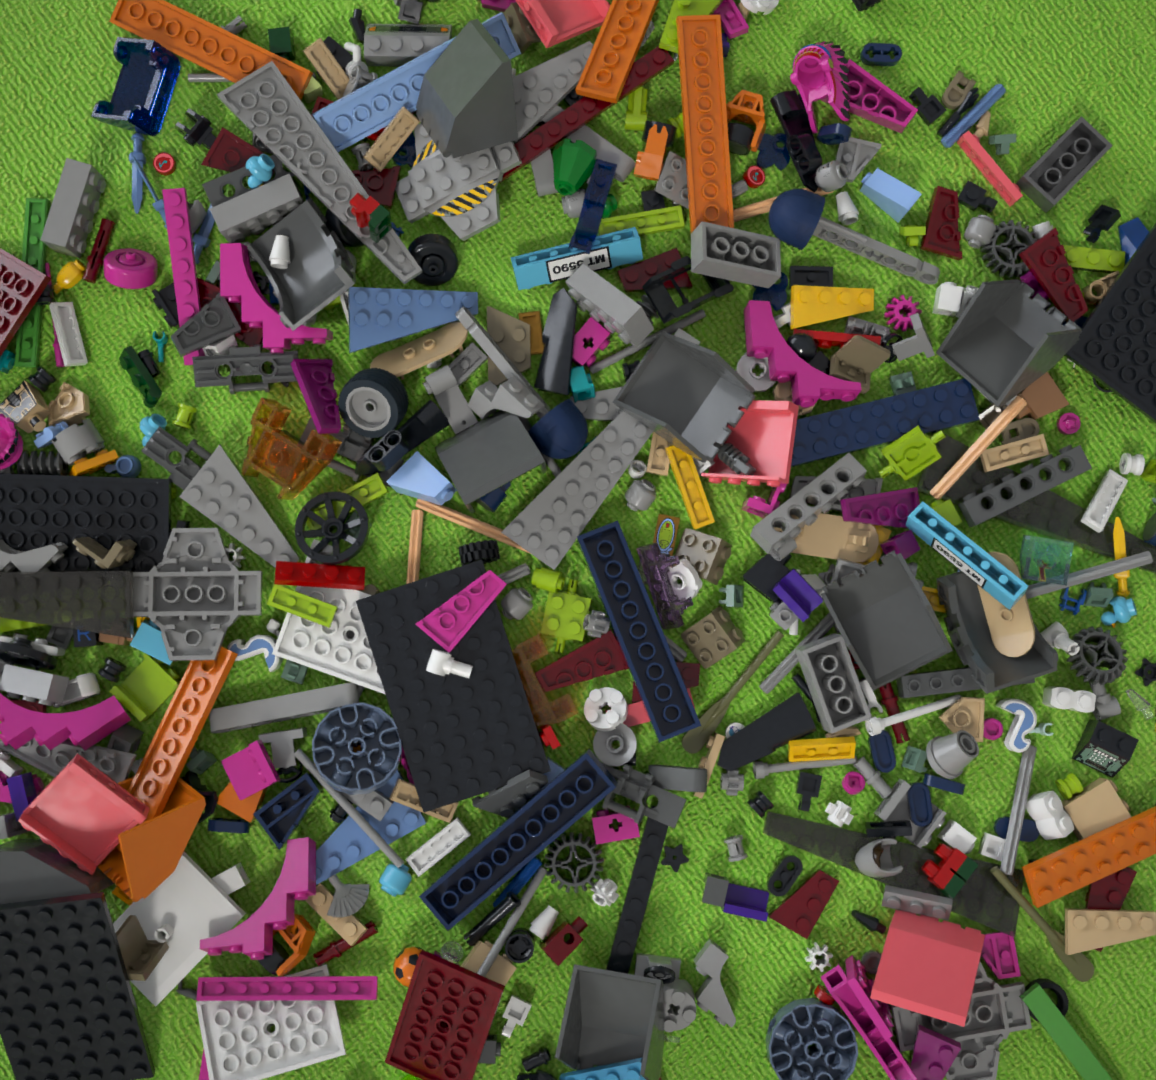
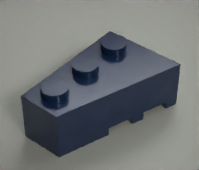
(286, 810)

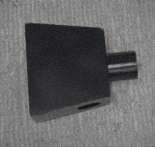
(766, 574)

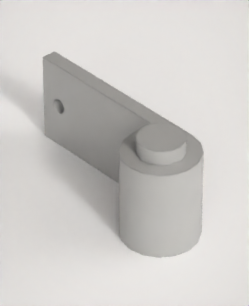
(450, 399)

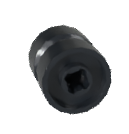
(520, 945)

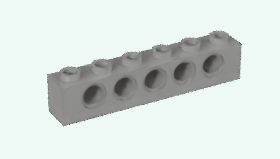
(845, 468)

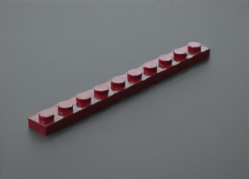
(586, 110)

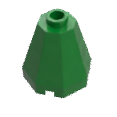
(572, 165)

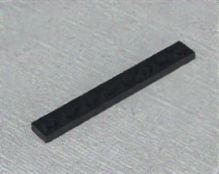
(637, 896)

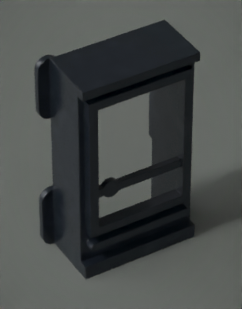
(662, 300)

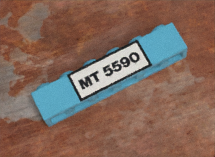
(561, 262)
(966, 555)

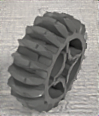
(1012, 233)
(1108, 655)
(584, 861)

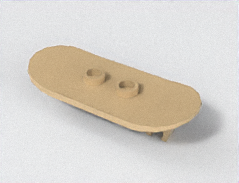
(422, 350)
(836, 539)
(1013, 628)

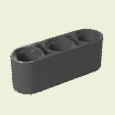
(679, 778)

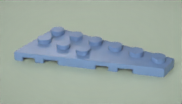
(391, 314)
(351, 844)

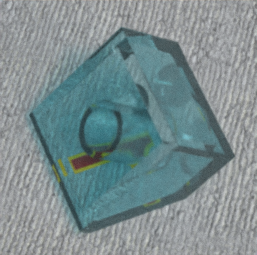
(1045, 559)

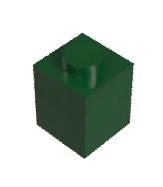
(282, 42)

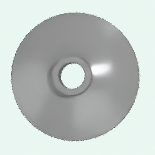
(615, 757)

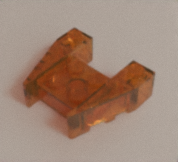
(280, 455)
(543, 710)

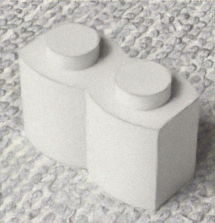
(1069, 699)
(1049, 815)

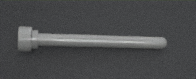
(763, 769)

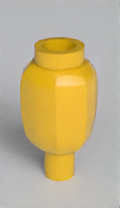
(69, 275)

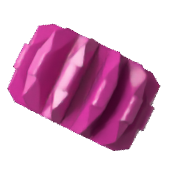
(894, 315)

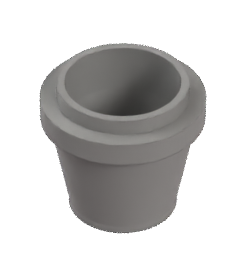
(951, 753)

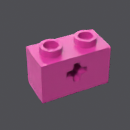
(592, 332)
(606, 833)

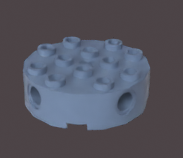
(350, 727)
(807, 1023)

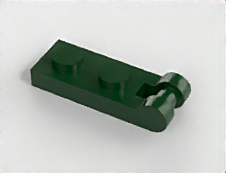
(140, 377)

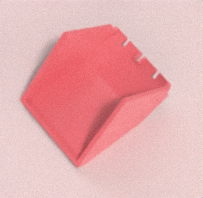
(929, 967)

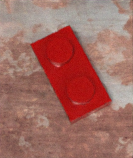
(549, 737)

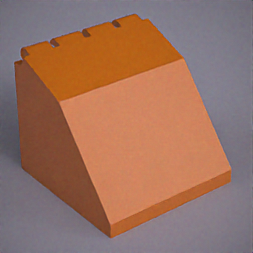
(154, 847)

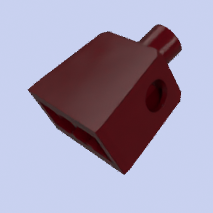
(556, 947)

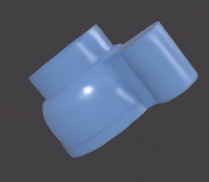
(125, 466)

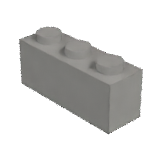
(33, 685)

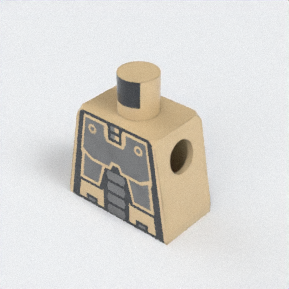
(26, 408)

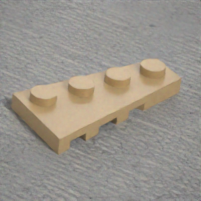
(1101, 928)

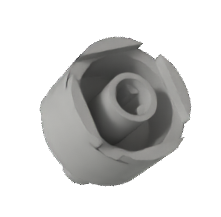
(78, 441)
(678, 1005)

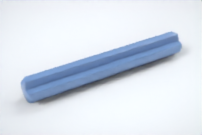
(973, 115)

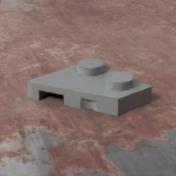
(856, 155)

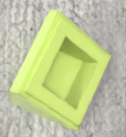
(313, 90)

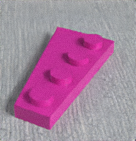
(458, 614)

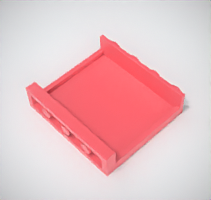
(563, 19)
(766, 438)
(83, 814)

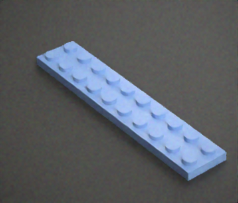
(380, 100)

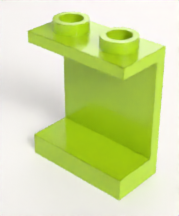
(147, 687)

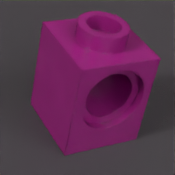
(901, 543)

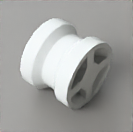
(1131, 464)

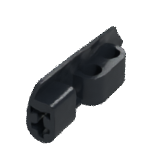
(800, 139)
(558, 338)
(397, 443)
(767, 733)

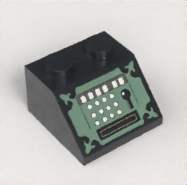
(1104, 748)

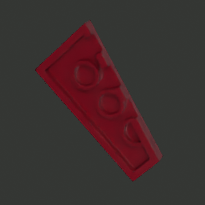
(1050, 268)
(248, 335)
(588, 661)
(1110, 891)

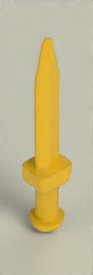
(1120, 552)

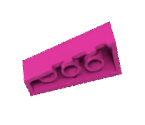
(876, 101)

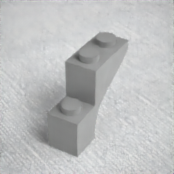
(509, 397)
(32, 560)
(711, 993)

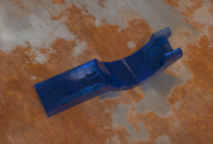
(593, 206)

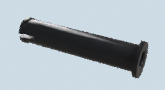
(492, 918)

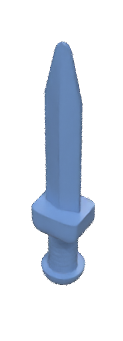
(137, 180)
(159, 204)
(201, 239)

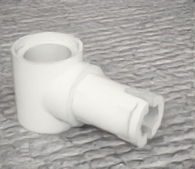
(1058, 637)
(442, 664)

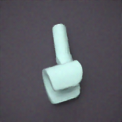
(1041, 729)

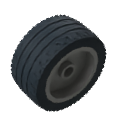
(373, 402)

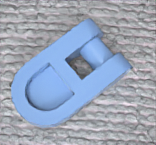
(44, 438)

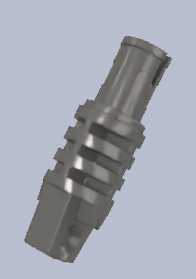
(735, 459)

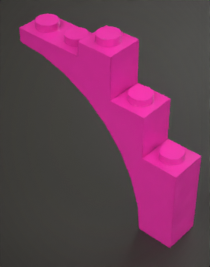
(239, 285)
(785, 365)
(81, 726)
(255, 934)
(884, 1050)

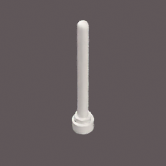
(876, 725)

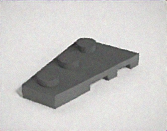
(206, 327)
(513, 795)

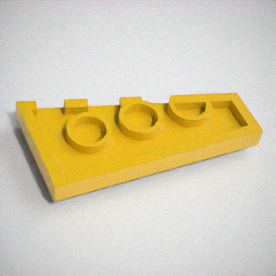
(822, 304)

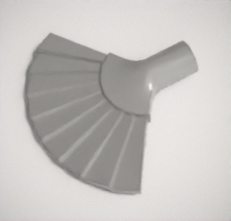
(347, 898)

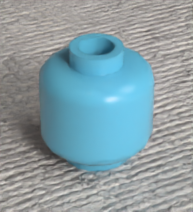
(395, 879)

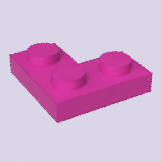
(731, 19)

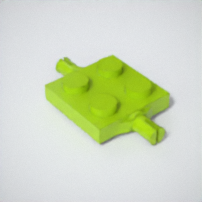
(911, 453)
(565, 615)

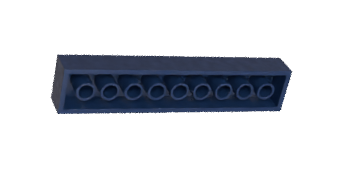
(883, 421)
(638, 631)
(518, 839)

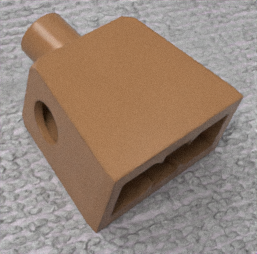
(1041, 398)

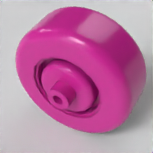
(130, 268)

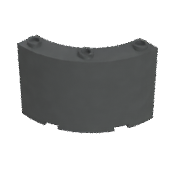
(317, 267)
(973, 641)

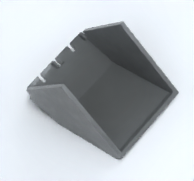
(469, 95)
(1007, 339)
(686, 395)
(489, 456)
(885, 620)
(39, 872)
(612, 1021)

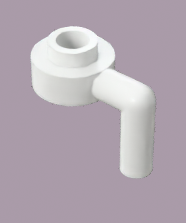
(356, 49)

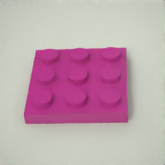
(862, 987)

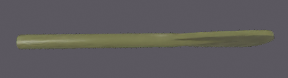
(696, 738)
(1076, 963)

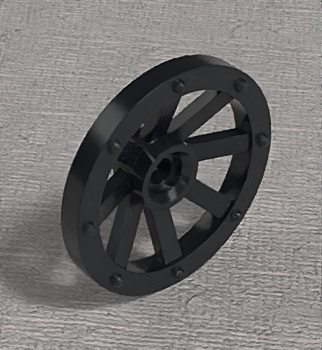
(331, 524)
(22, 654)

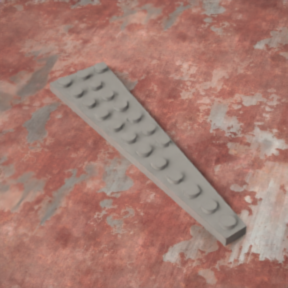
(287, 128)
(569, 502)

